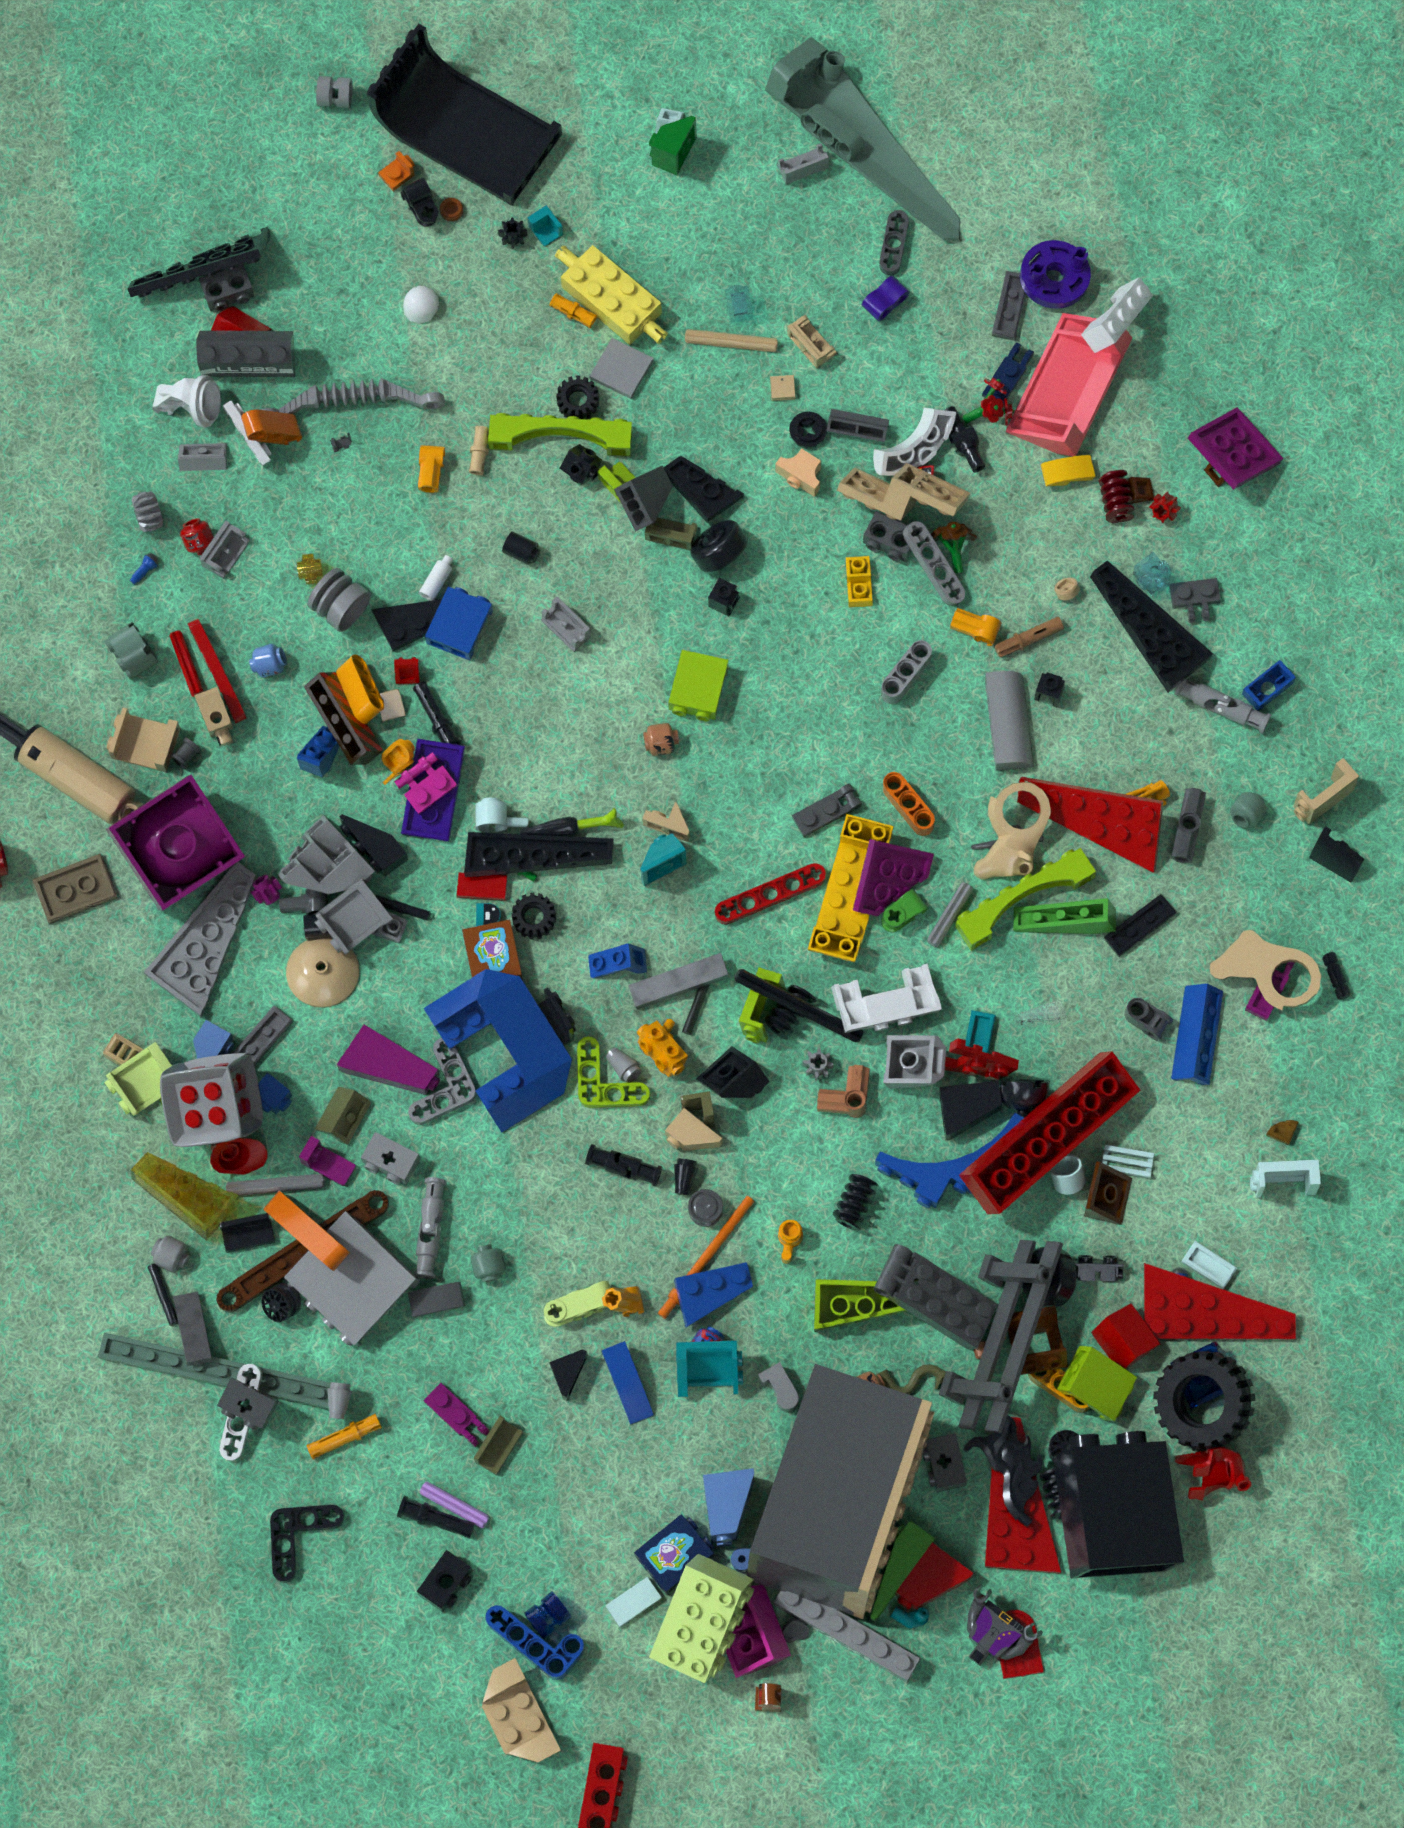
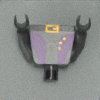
(996, 1631)

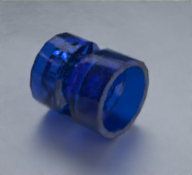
(553, 1608)

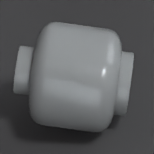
(170, 1253)

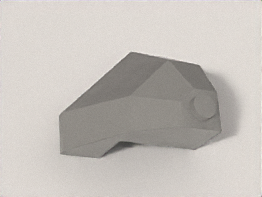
(325, 861)

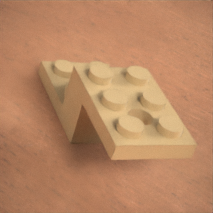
(903, 492)

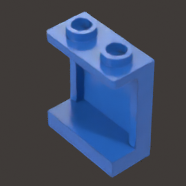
(458, 622)

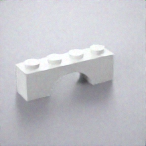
(1109, 327)

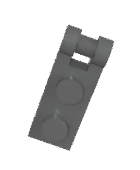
(826, 810)

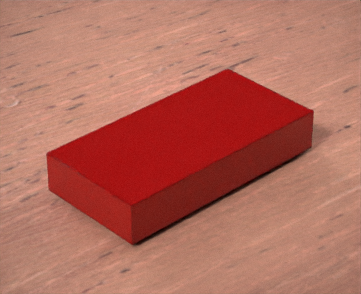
(483, 887)

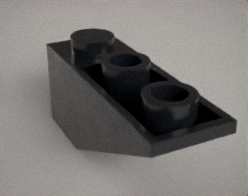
(379, 846)

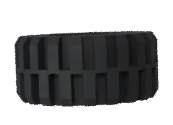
(1172, 1406)

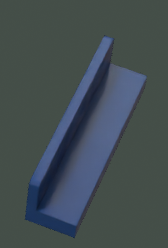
(1197, 1033)

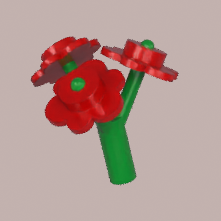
(990, 406)

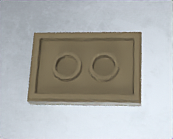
(74, 888)

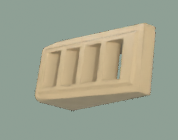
(112, 1045)

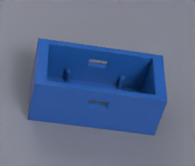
(1276, 674)

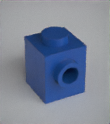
(273, 1095)

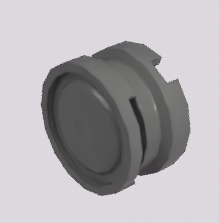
(705, 1207)

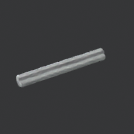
(275, 1184)

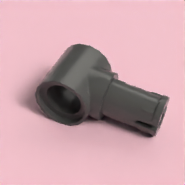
(308, 903)

